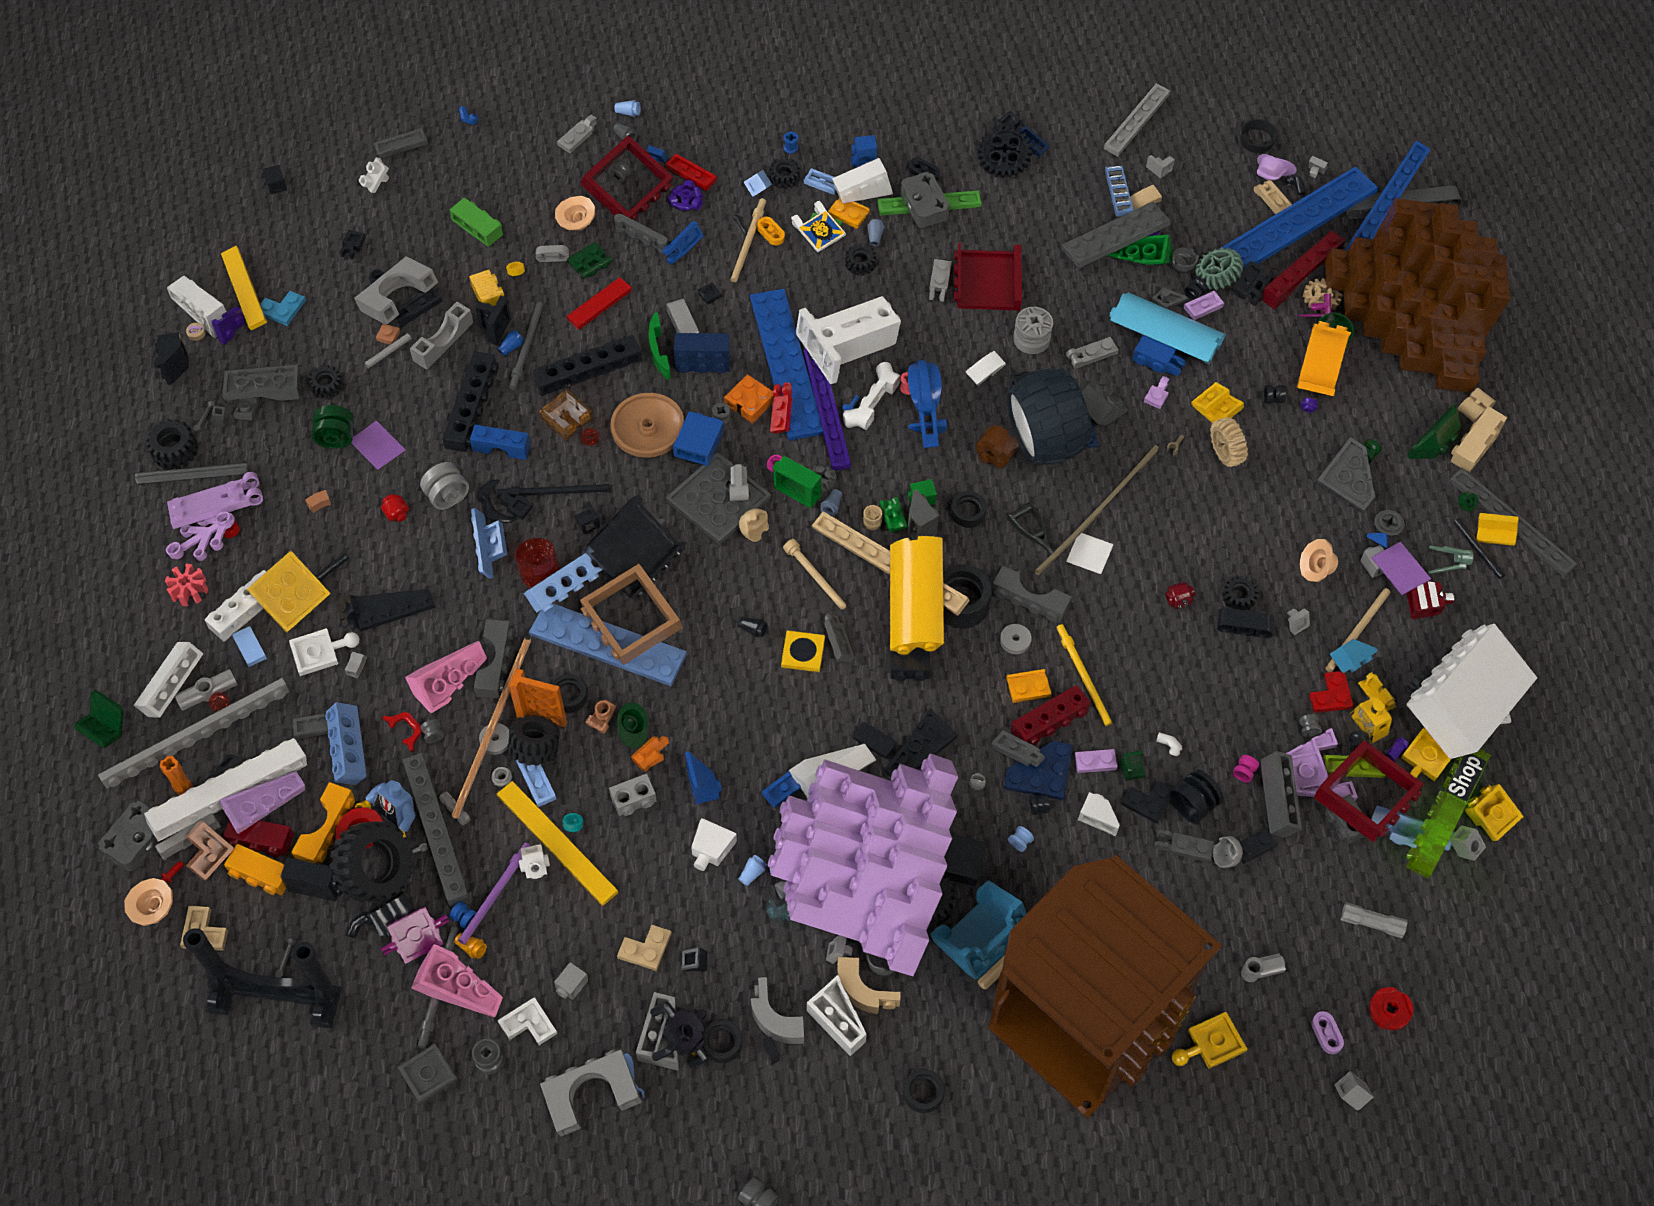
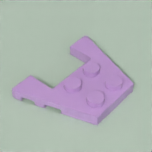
(1310, 769)

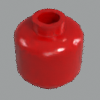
(395, 508)

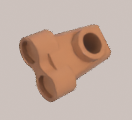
(599, 720)

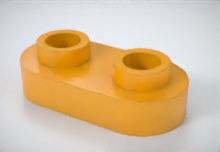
(773, 233)

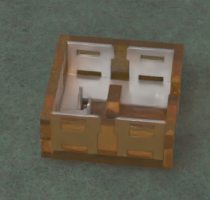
(566, 414)

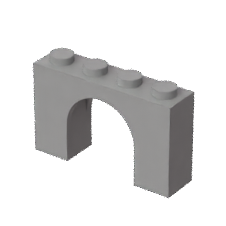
(407, 272)
(561, 1089)

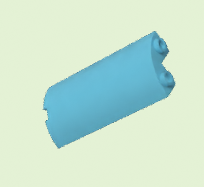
(1167, 327)

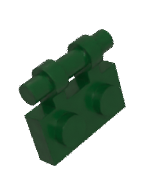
(587, 257)

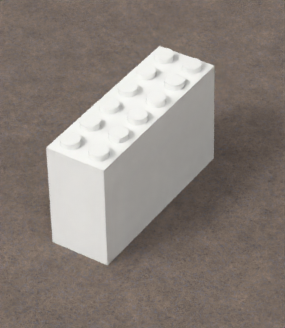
(1471, 691)

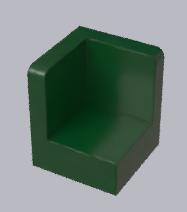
(1132, 765)

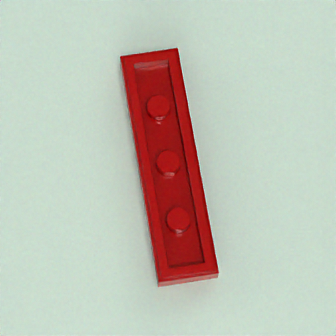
(599, 303)

